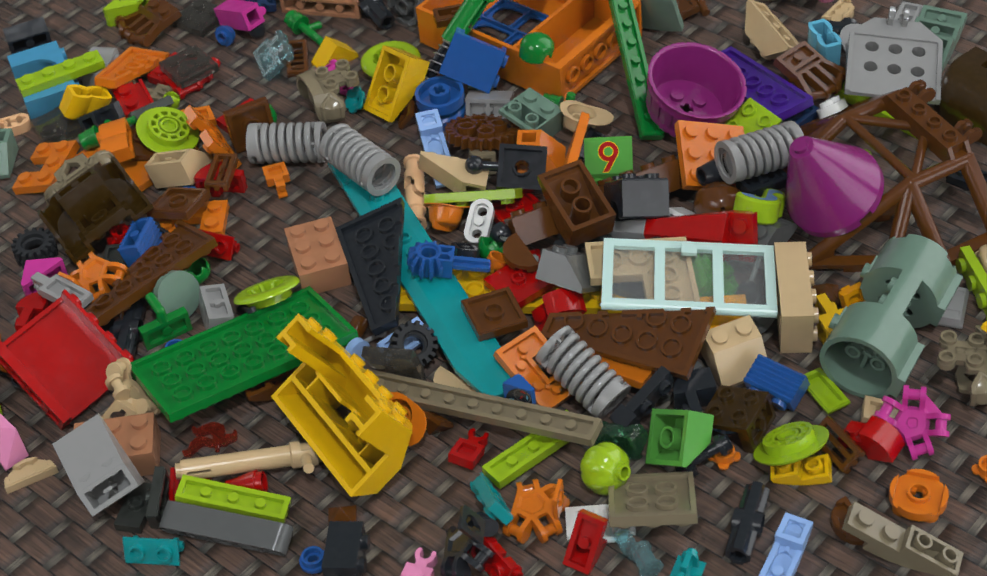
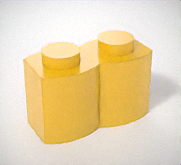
(81, 100)

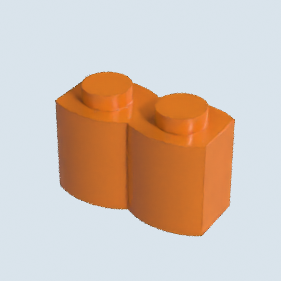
(117, 138)

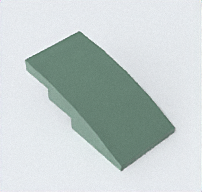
(661, 15)
(944, 24)

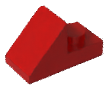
(586, 541)

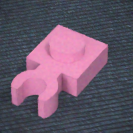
(422, 566)

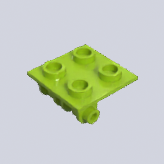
(753, 117)

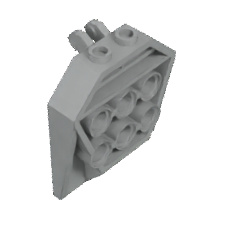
(891, 55)

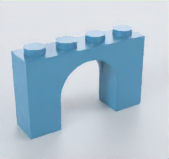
(33, 61)

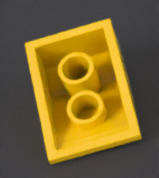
(394, 82)

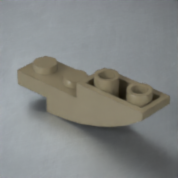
(902, 546)

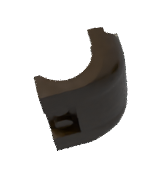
(966, 91)
(93, 206)

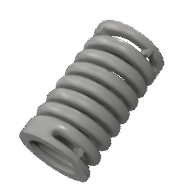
(284, 138)
(756, 152)
(360, 159)
(581, 362)

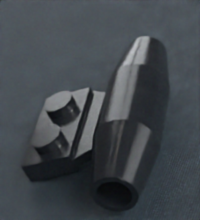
(776, 180)

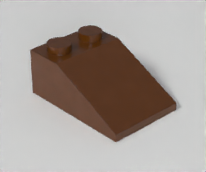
(576, 203)

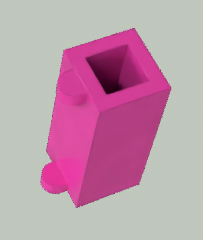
(240, 14)

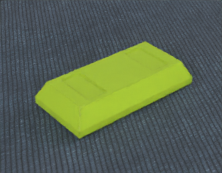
(826, 392)

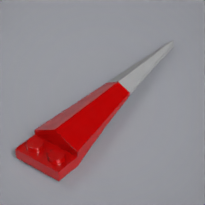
(713, 227)

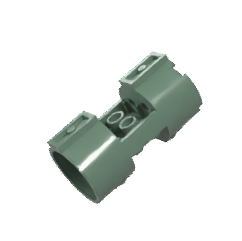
(875, 339)

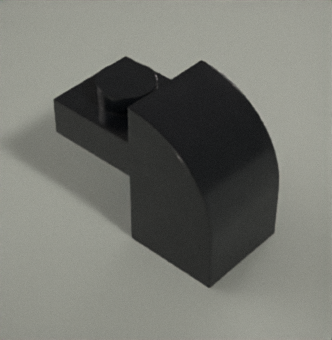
(695, 392)

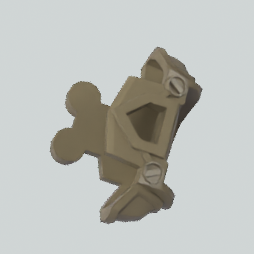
(323, 89)
(80, 161)
(972, 360)

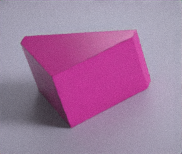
(45, 266)

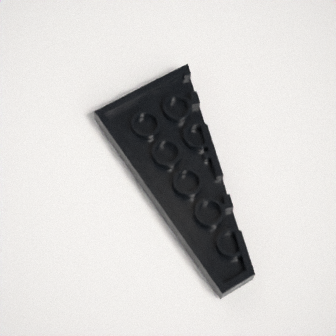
(375, 261)

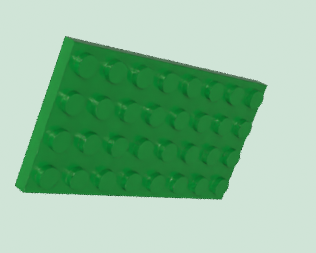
(231, 356)

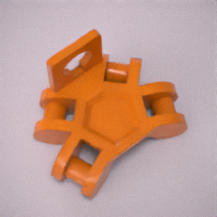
(94, 272)
(533, 503)

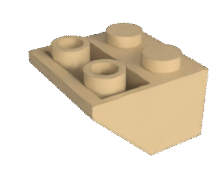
(176, 167)

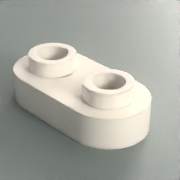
(831, 106)
(479, 224)

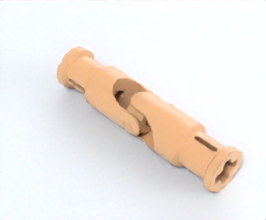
(415, 187)

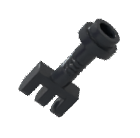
(721, 445)

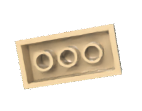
(795, 298)

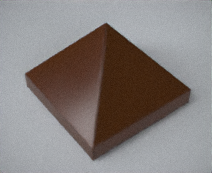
(407, 115)
(831, 291)
(436, 423)
(343, 513)

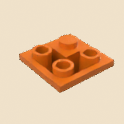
(555, 150)

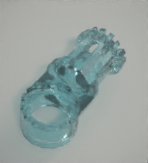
(639, 552)

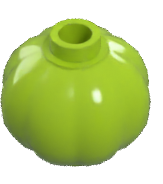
(604, 467)

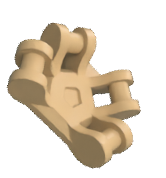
(127, 392)

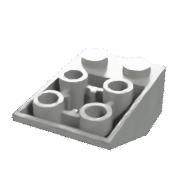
(97, 465)

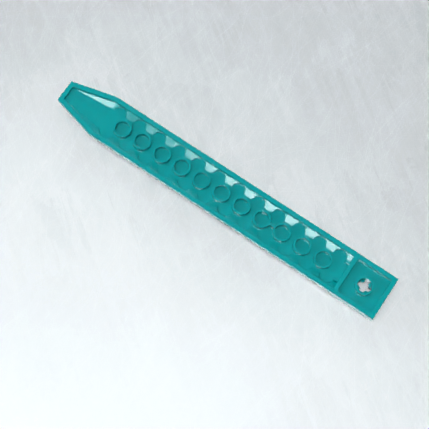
(437, 300)

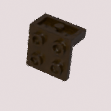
(743, 412)

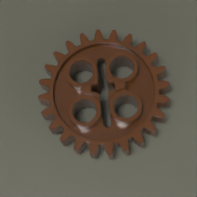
(480, 132)

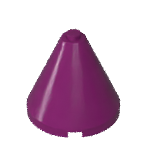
(831, 186)

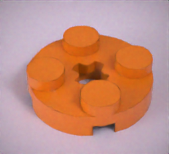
(914, 508)

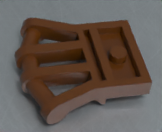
(147, 22)
(803, 60)

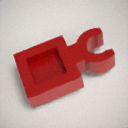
(468, 452)

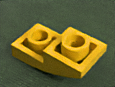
(804, 472)

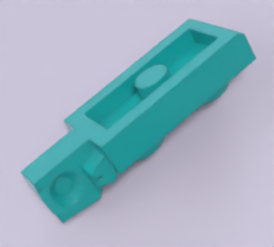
(492, 500)

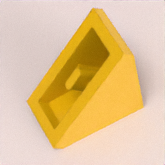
(332, 49)

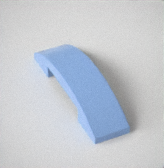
(432, 135)
(788, 546)

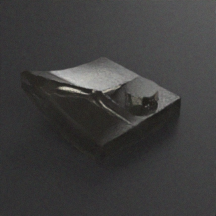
(55, 127)
(394, 361)

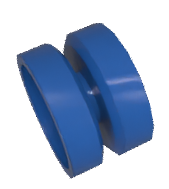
(441, 94)

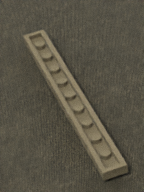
(495, 409)

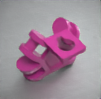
(915, 421)

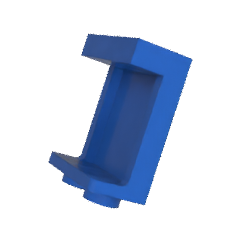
(473, 61)

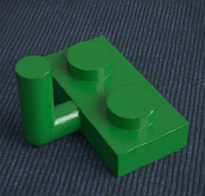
(165, 326)

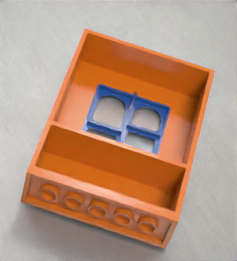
(579, 28)

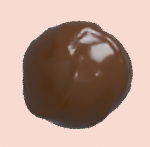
(715, 198)

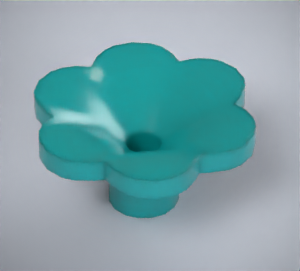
(355, 99)

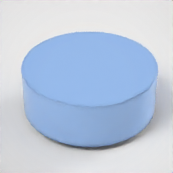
(356, 346)

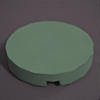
(177, 290)

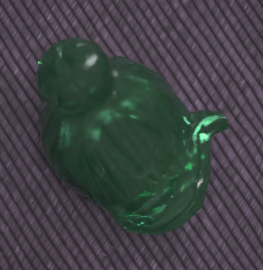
(630, 438)

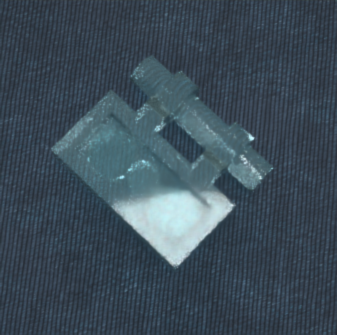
(272, 53)

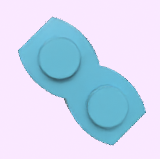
(825, 40)

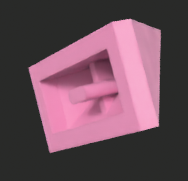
(11, 446)

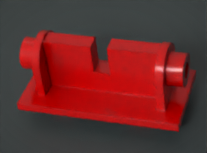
(226, 246)
(498, 565)

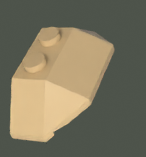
(767, 31)

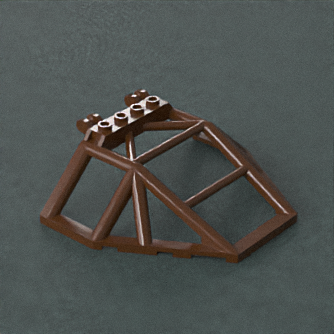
(933, 132)

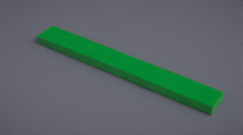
(634, 65)

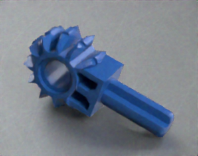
(438, 261)

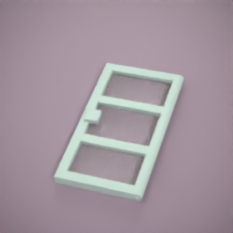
(689, 274)

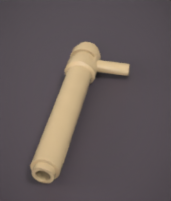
(292, 455)

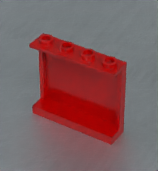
(62, 359)

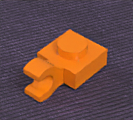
(277, 176)

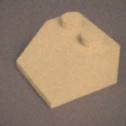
(732, 350)

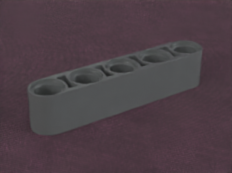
(226, 528)

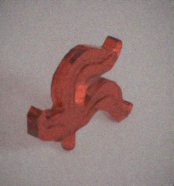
(218, 440)

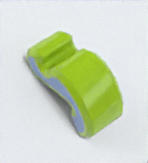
(768, 207)

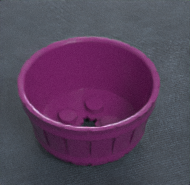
(693, 77)

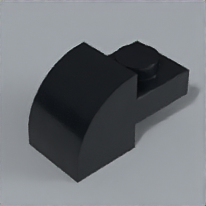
(97, 117)

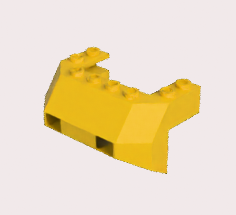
(375, 435)

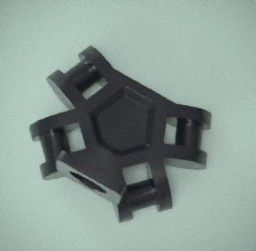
(460, 540)

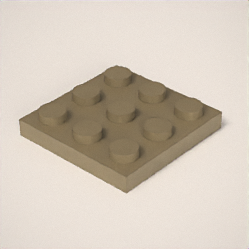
(654, 501)

